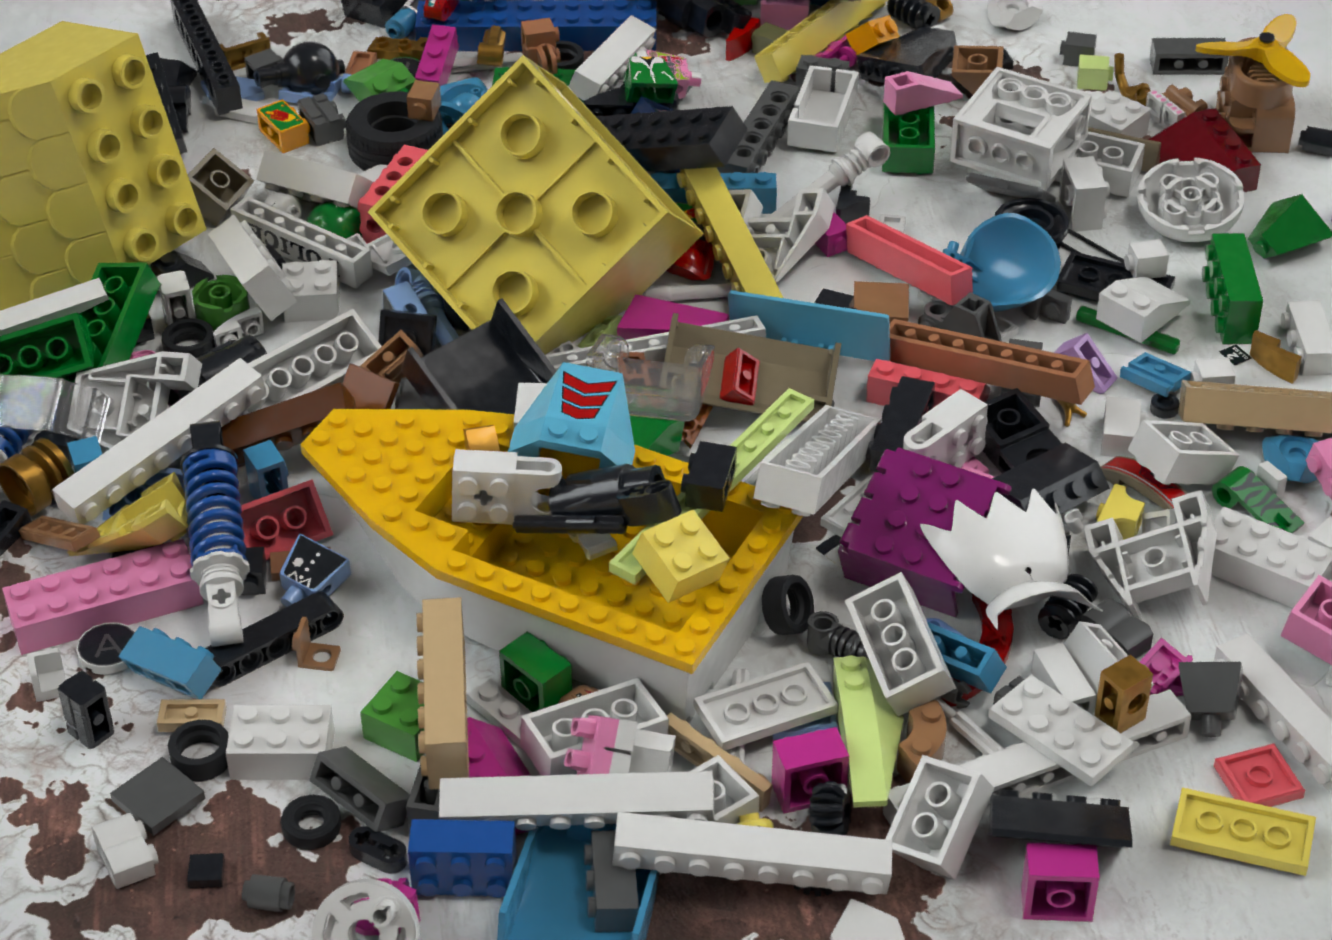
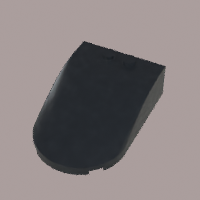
(480, 367)

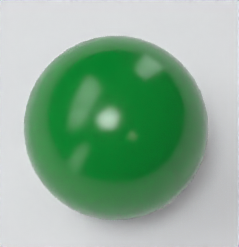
(336, 219)

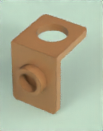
(306, 649)

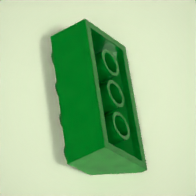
(48, 348)

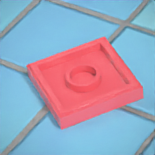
(1259, 776)

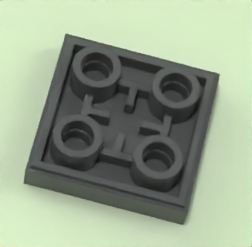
(158, 795)

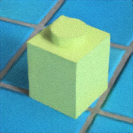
(1094, 72)

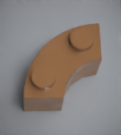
(924, 737)

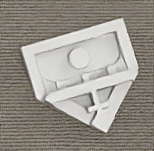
(866, 923)

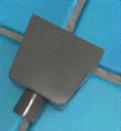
(1211, 692)

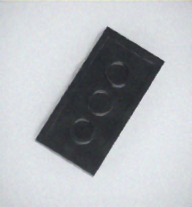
(1090, 275)

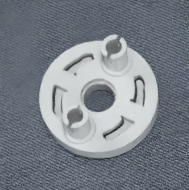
(385, 908)

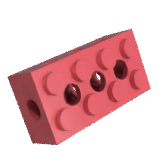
(389, 176)

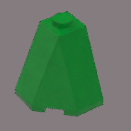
(1288, 226)

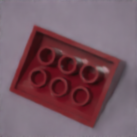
(1211, 138)

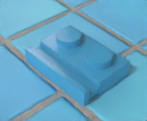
(1155, 374)

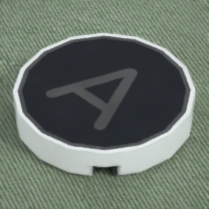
(102, 645)

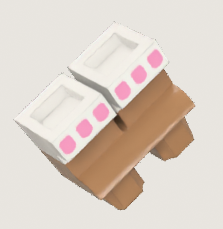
(1172, 105)

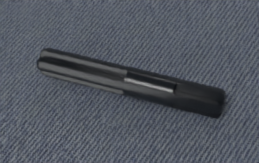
(570, 524)

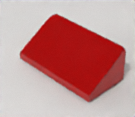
(739, 378)

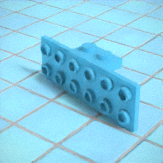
(817, 325)

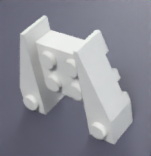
(1158, 559)

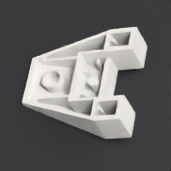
(786, 239)
(140, 390)

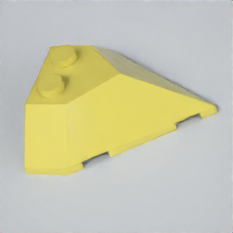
(145, 522)

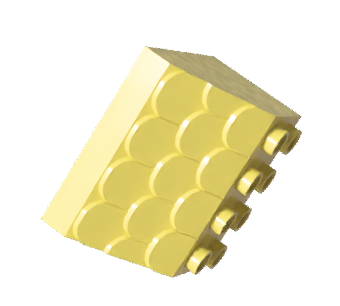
(84, 162)
(534, 210)

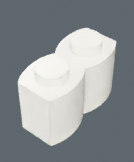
(124, 850)

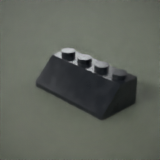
(1059, 477)

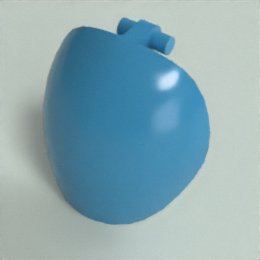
(1009, 260)

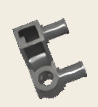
(969, 316)

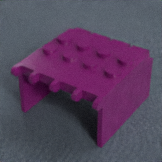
(889, 531)

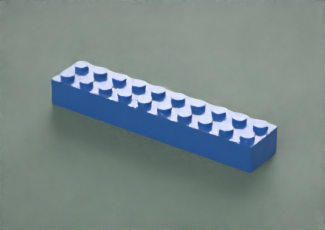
(578, 21)

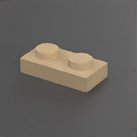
(180, 711)

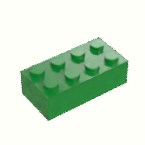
(910, 140)
(1232, 288)

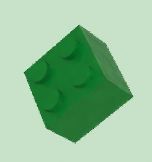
(534, 672)

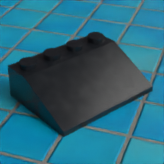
(1060, 821)

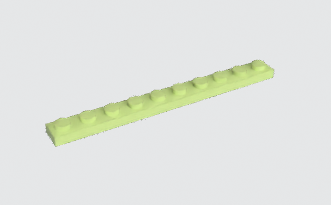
(751, 446)

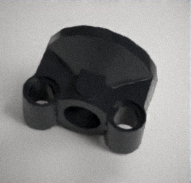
(1042, 212)

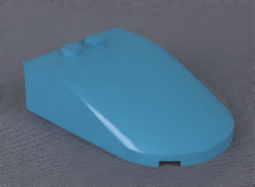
(550, 892)

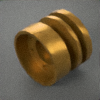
(33, 474)

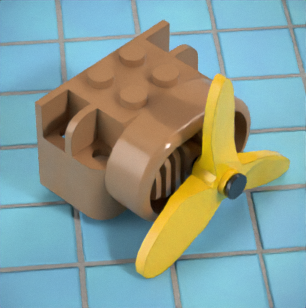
(1259, 85)

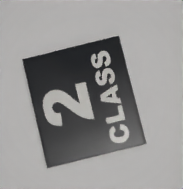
(1235, 354)

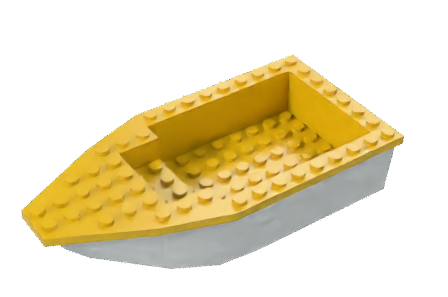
(398, 485)

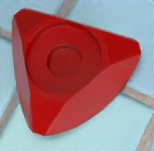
(695, 262)

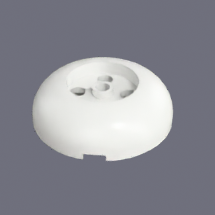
(1175, 197)

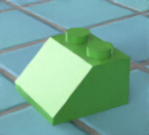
(380, 78)

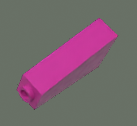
(653, 316)

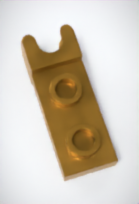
(390, 48)

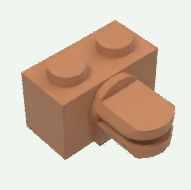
(539, 43)

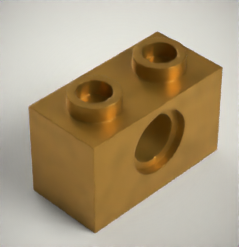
(1123, 694)

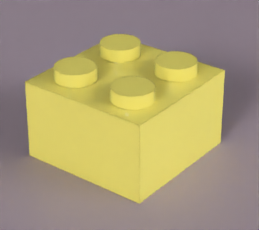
(680, 555)

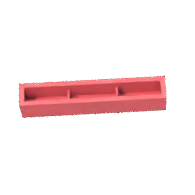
(909, 259)

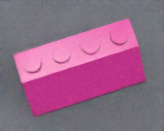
(492, 754)

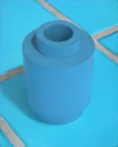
(401, 23)

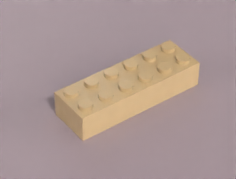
(1256, 407)
(442, 691)

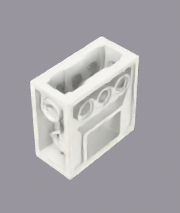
(1039, 132)

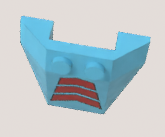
(579, 414)

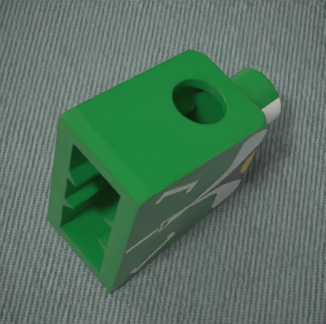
(649, 78)

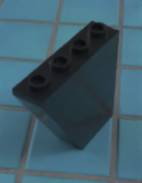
(919, 51)

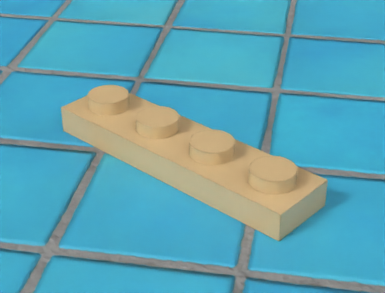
(700, 749)

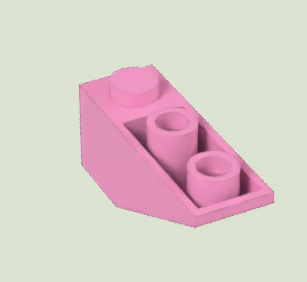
(914, 91)

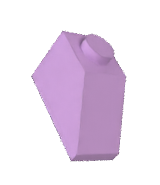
(1085, 348)

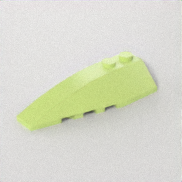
(867, 730)

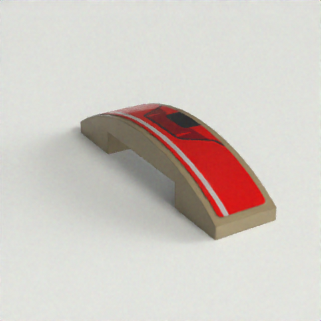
(1129, 471)

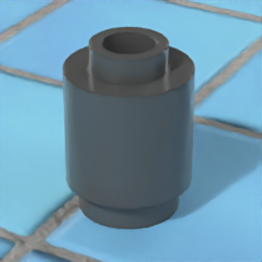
(268, 893)

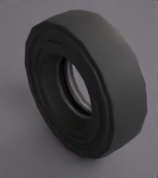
(311, 838)

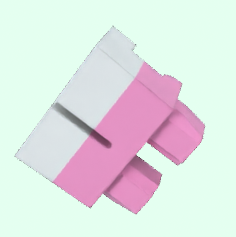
(598, 734)

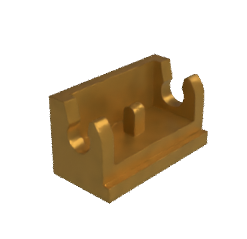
(236, 53)

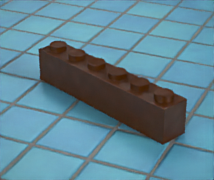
(285, 422)

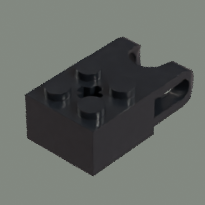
(1015, 431)

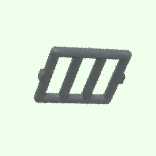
(1008, 187)

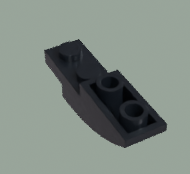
(614, 103)

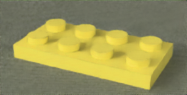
(1243, 831)

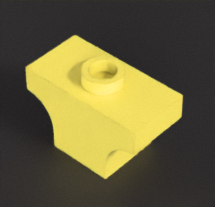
(1124, 510)

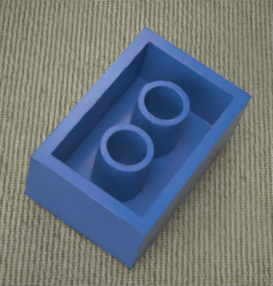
(462, 857)

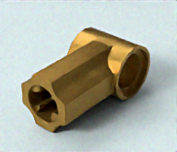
(492, 48)

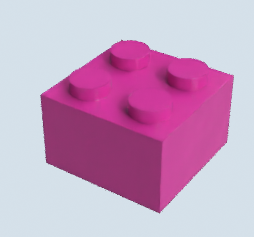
(803, 763)
(1060, 882)

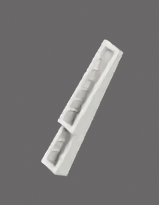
(53, 306)

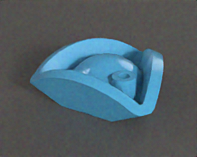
(460, 98)
(1289, 456)

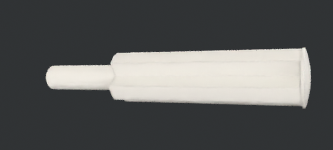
(970, 730)

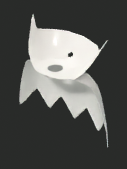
(995, 551)

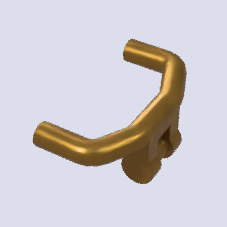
(1135, 93)

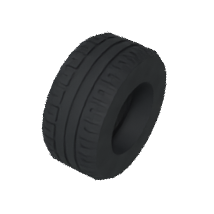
(381, 127)

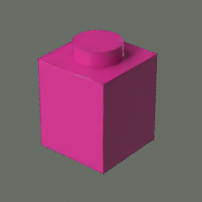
(835, 238)

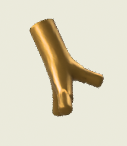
(1070, 408)

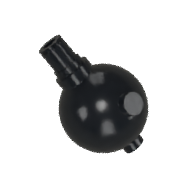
(304, 68)

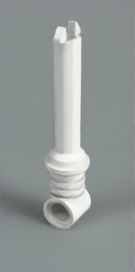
(867, 152)

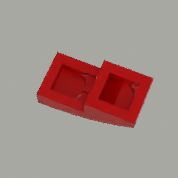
(739, 40)

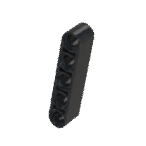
(274, 635)

